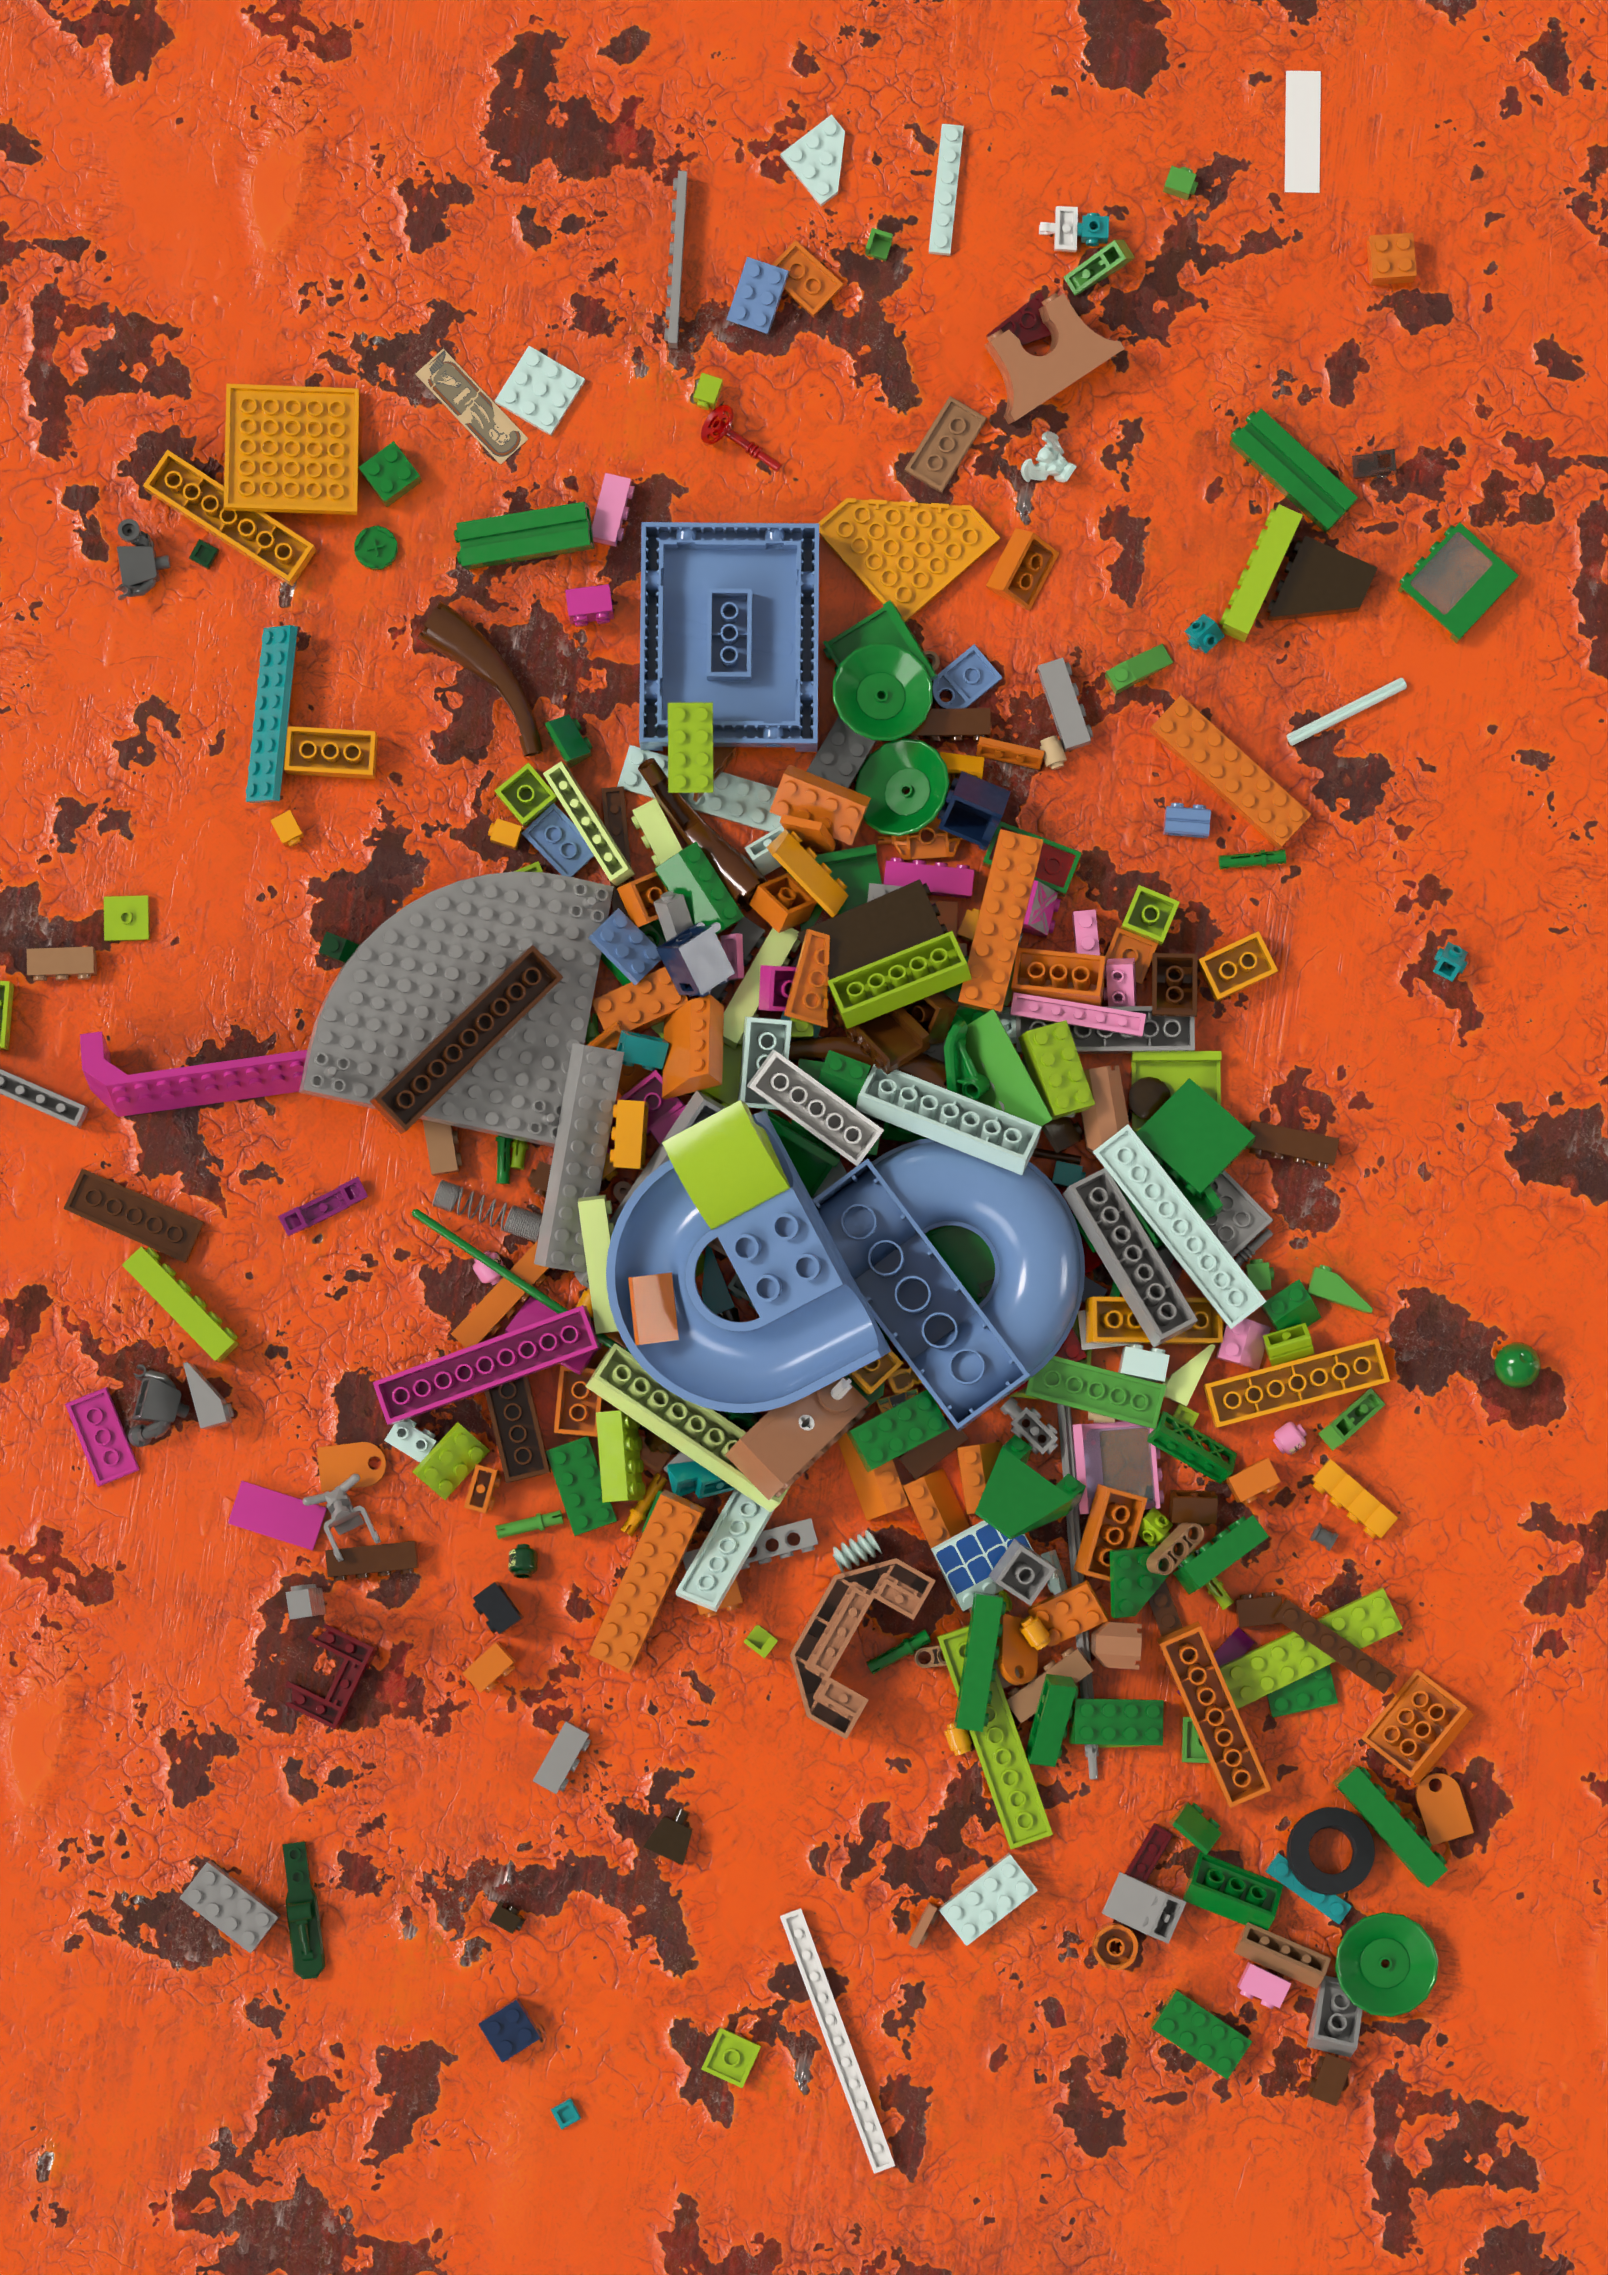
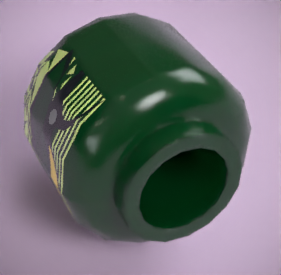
(522, 1561)

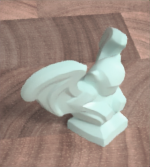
(1049, 462)

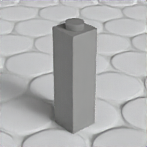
(672, 914)

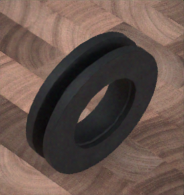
(1361, 1844)

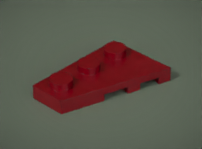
(1026, 322)

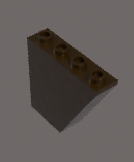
(1321, 583)

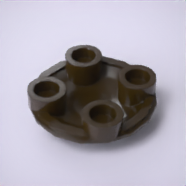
(1147, 1097)

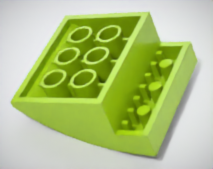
(726, 1164)

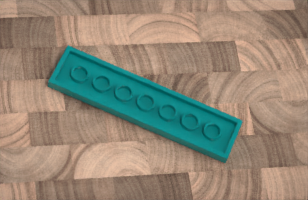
(271, 714)

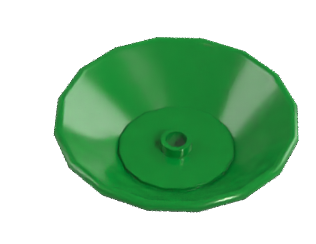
(886, 671)
(890, 773)
(1410, 1970)

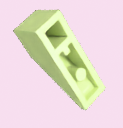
(1184, 1380)

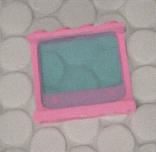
(1116, 1458)

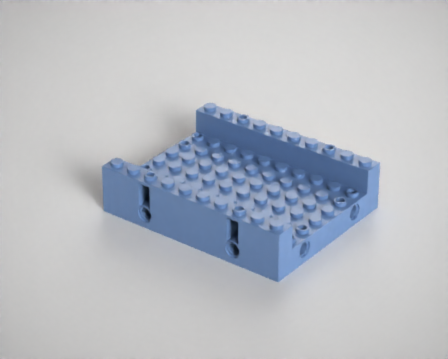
(733, 625)

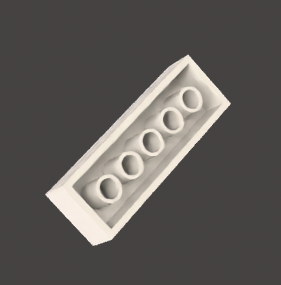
(815, 1107)

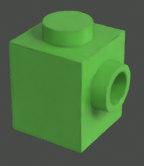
(1180, 182)
(1260, 1274)

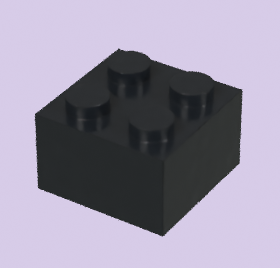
(497, 1608)

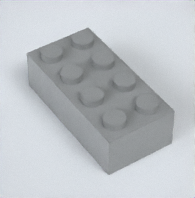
(230, 1906)

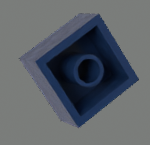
(510, 2030)

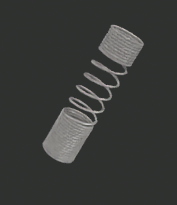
(519, 1221)

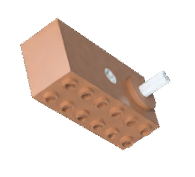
(796, 1436)

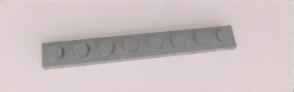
(675, 268)

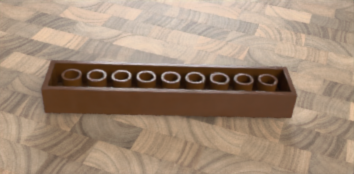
(466, 1039)

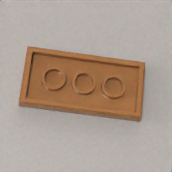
(945, 444)

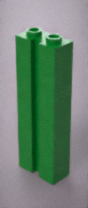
(1292, 470)
(524, 535)

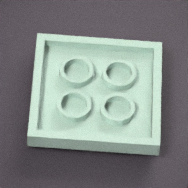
(540, 390)

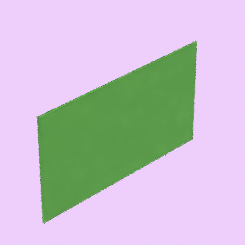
(1003, 1067)

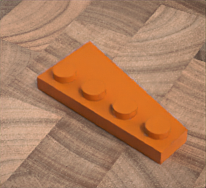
(810, 983)

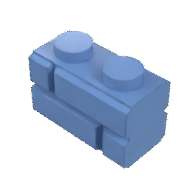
(1187, 821)

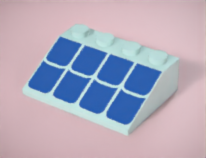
(969, 1560)

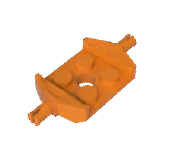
(913, 847)

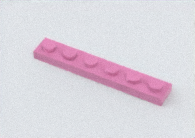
(1078, 1014)

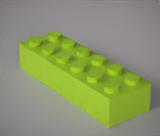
(1263, 568)
(899, 979)
(177, 1300)

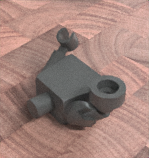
(138, 562)
(156, 1403)

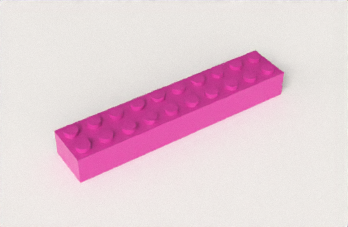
(486, 1365)

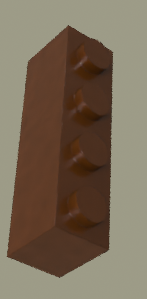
(954, 725)
(1294, 1144)
(372, 1559)

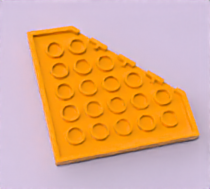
(906, 547)

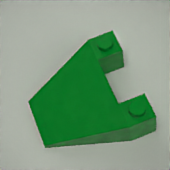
(1021, 1498)

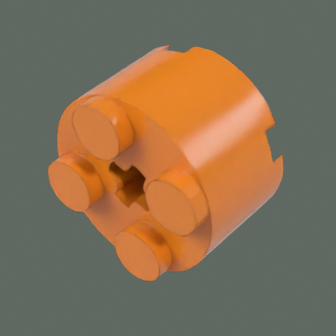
(1127, 1949)

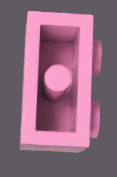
(1120, 982)
(1263, 1985)

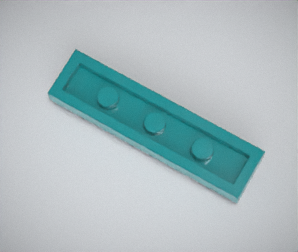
(1330, 1905)

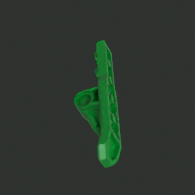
(960, 1070)

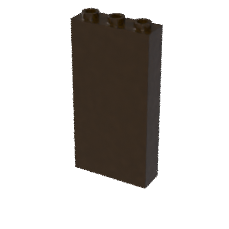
(880, 928)

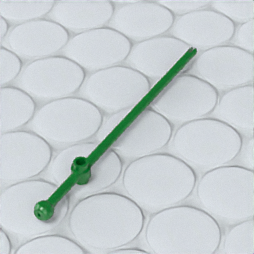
(486, 1260)

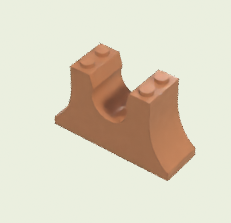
(1072, 355)

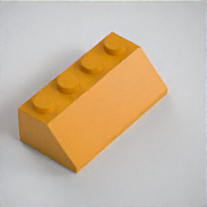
(808, 872)

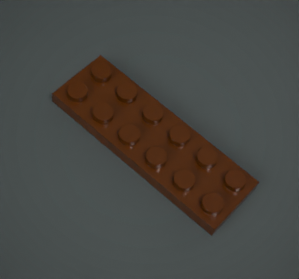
(133, 1215)

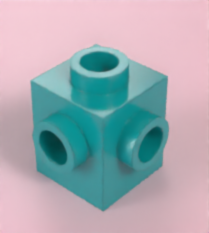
(1093, 229)
(1203, 634)
(1450, 961)

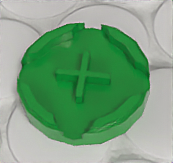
(376, 548)

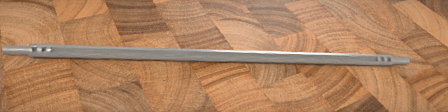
(1074, 1542)

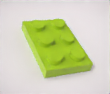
(451, 1461)

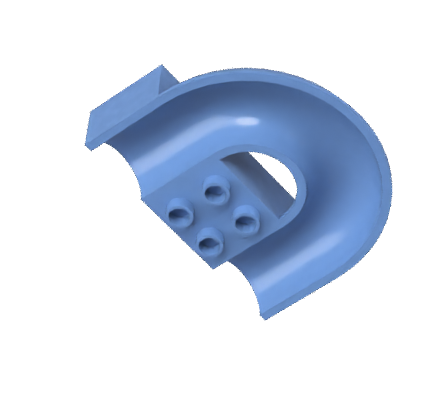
(807, 1302)
(959, 1349)

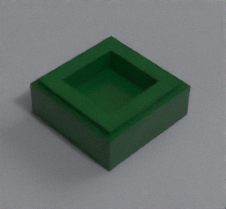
(204, 554)

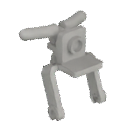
(342, 1513)

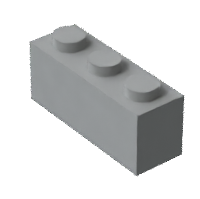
(562, 1758)

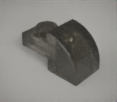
(1378, 464)

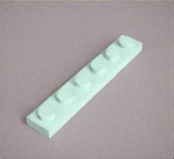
(946, 189)

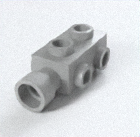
(1034, 1430)

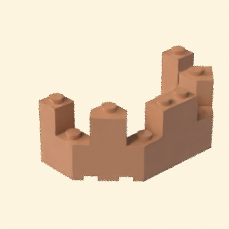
(833, 1627)

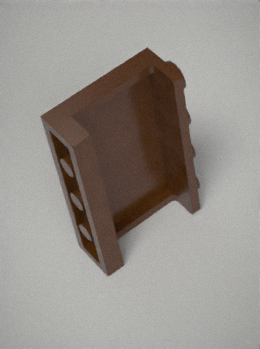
(888, 1038)

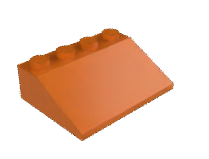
(694, 1047)
(1417, 1726)

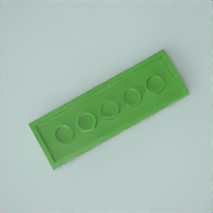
(1098, 1391)

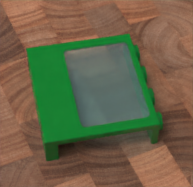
(1458, 580)

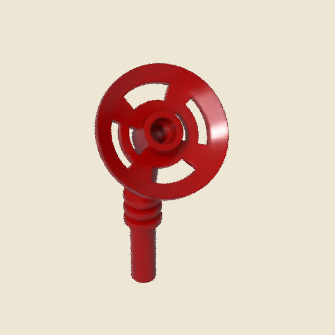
(723, 429)

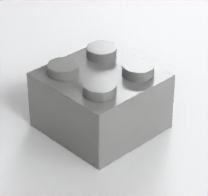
(1022, 1572)

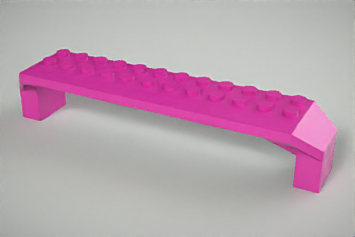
(189, 1084)

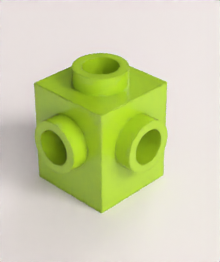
(1154, 1527)

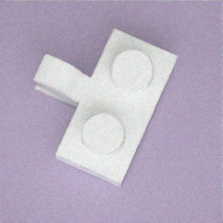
(1063, 229)

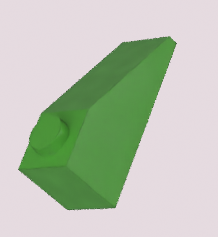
(1099, 266)
(1137, 668)
(1333, 1288)
(1351, 1419)

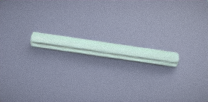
(1346, 711)

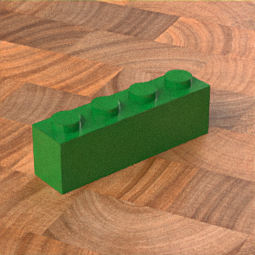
(1051, 1720)

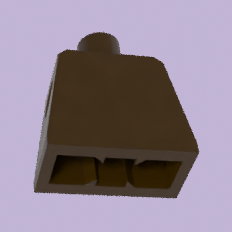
(671, 1837)

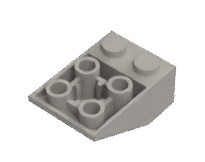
(1144, 1907)

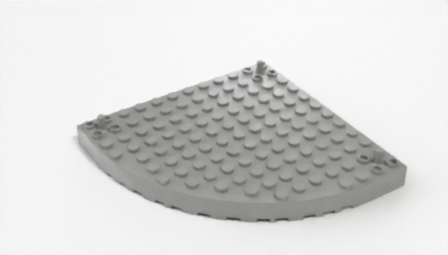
(431, 966)

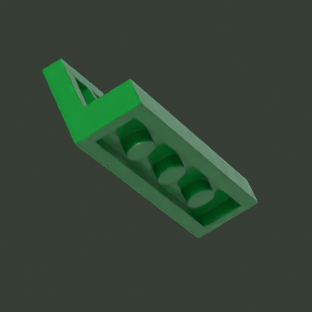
(1192, 1451)

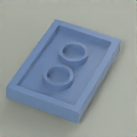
(757, 295)
(559, 841)
(626, 946)

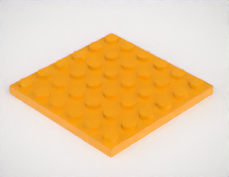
(291, 449)

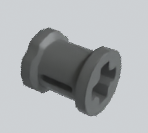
(1323, 1536)

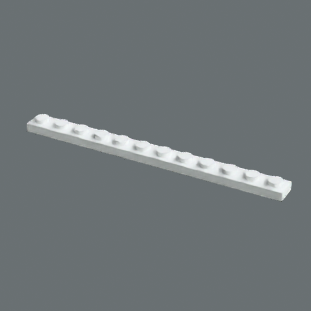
(837, 2040)

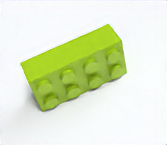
(690, 747)
(1056, 1069)
(619, 1457)

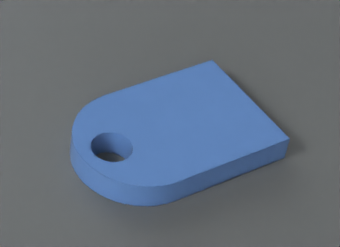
(965, 679)

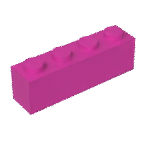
(939, 878)

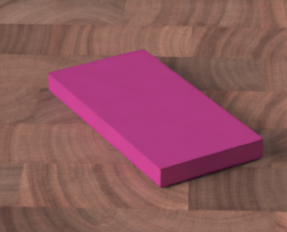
(535, 1311)
(102, 1436)
(277, 1515)

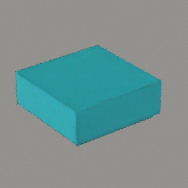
(566, 2113)

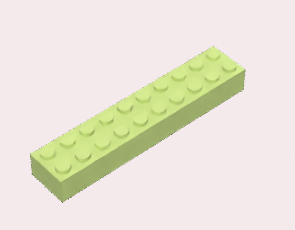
(684, 1425)

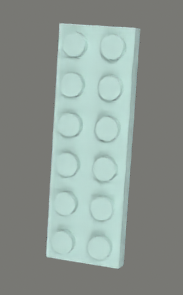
(724, 1551)

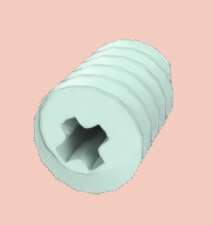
(855, 1551)

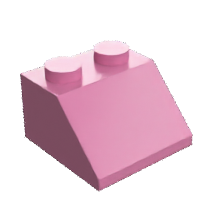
(1243, 1344)

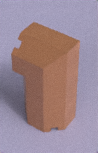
(1109, 1111)
(1117, 1644)

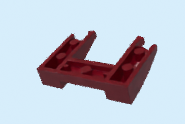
(334, 1707)

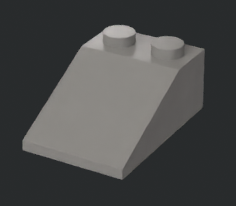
(209, 1404)
(1334, 2020)

